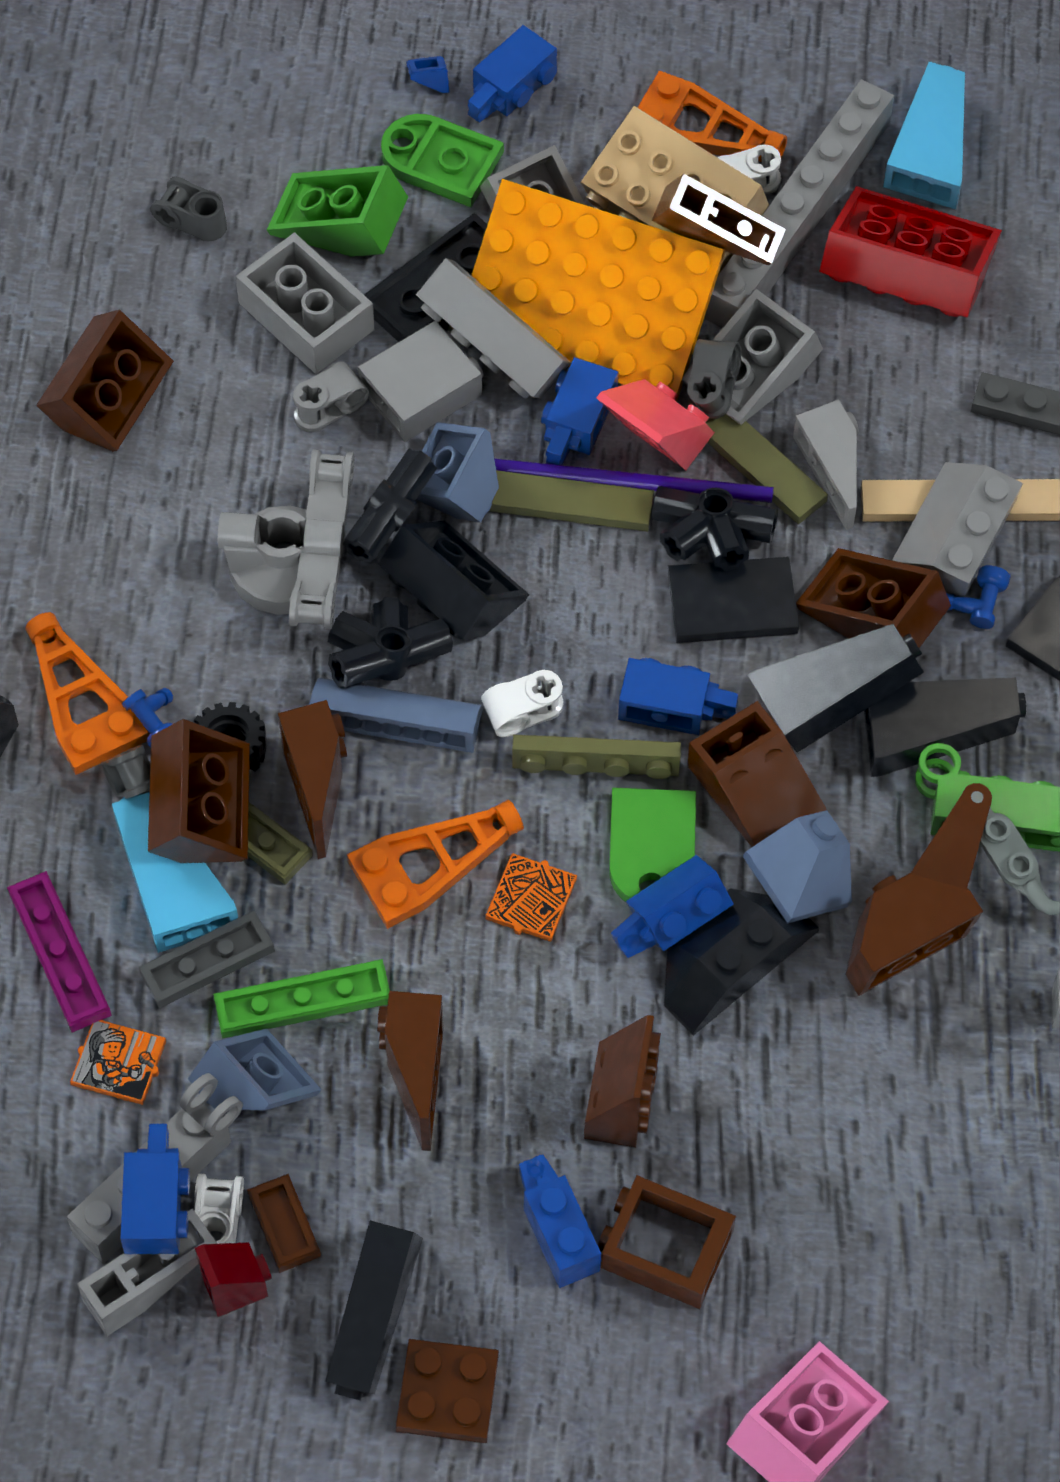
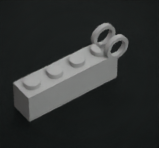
(199, 1139)

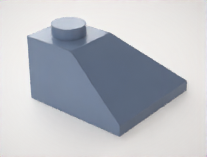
(464, 471)
(804, 867)
(255, 1072)

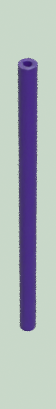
(635, 480)

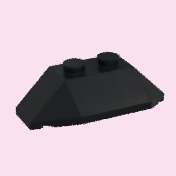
(728, 957)

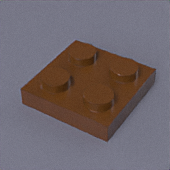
(447, 1391)

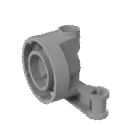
(293, 578)

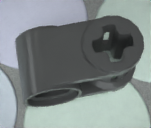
(191, 210)
(714, 376)
(128, 772)

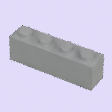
(492, 329)

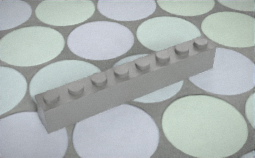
(807, 196)

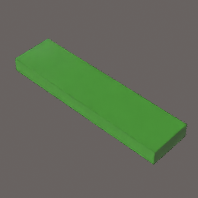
(302, 998)

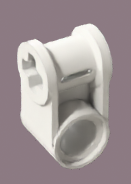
(748, 164)
(521, 702)
(219, 1205)

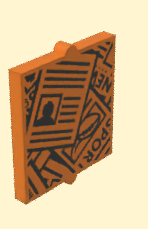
(531, 897)

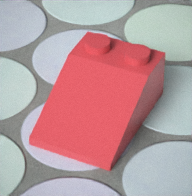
(659, 419)

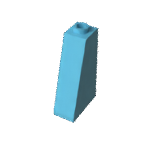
(930, 143)
(177, 897)

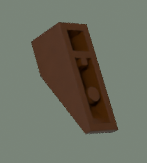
(716, 220)

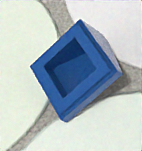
(429, 72)

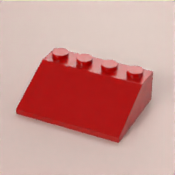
(909, 252)

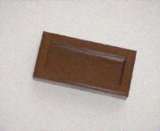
(284, 1223)

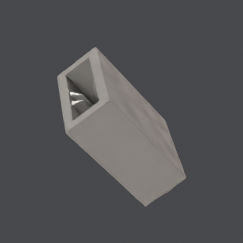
(421, 380)

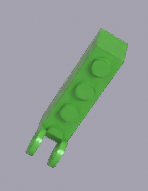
(1030, 806)

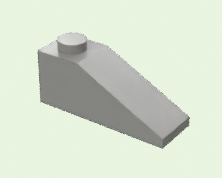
(830, 448)
(137, 1281)

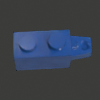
(512, 74)
(576, 414)
(672, 696)
(672, 908)
(152, 1197)
(558, 1223)

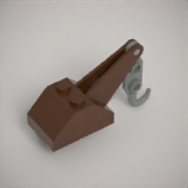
(931, 905)

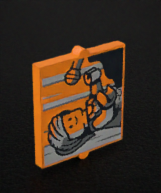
(118, 1061)

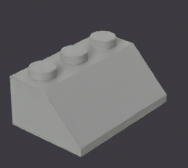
(959, 523)

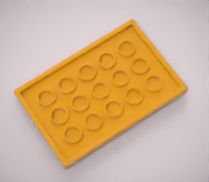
(599, 283)

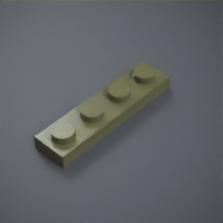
(597, 755)

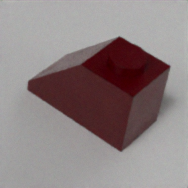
(232, 1275)

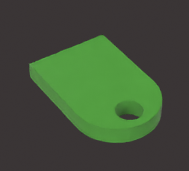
(441, 156)
(649, 835)

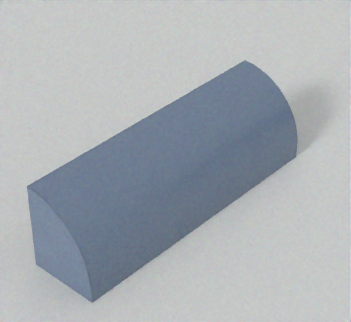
(402, 715)

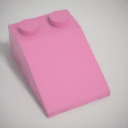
(807, 1419)

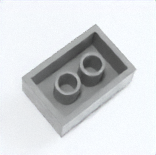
(305, 303)

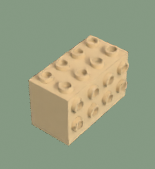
(648, 157)

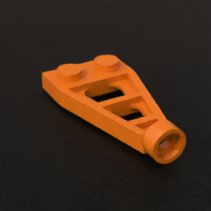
(671, 94)
(100, 736)
(389, 885)

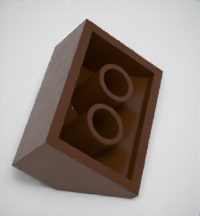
(105, 381)
(198, 795)

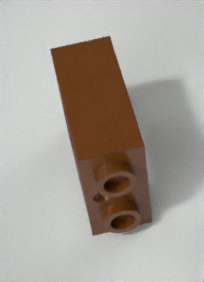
(648, 1274)

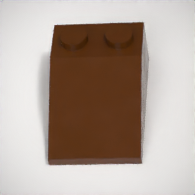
(871, 592)
(313, 756)
(413, 1039)

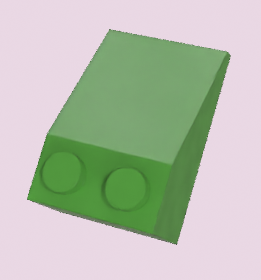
(341, 209)

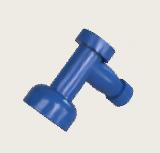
(992, 581)
(145, 707)

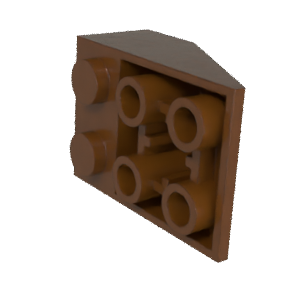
(753, 774)
(623, 1084)

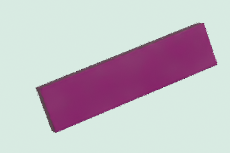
(59, 951)

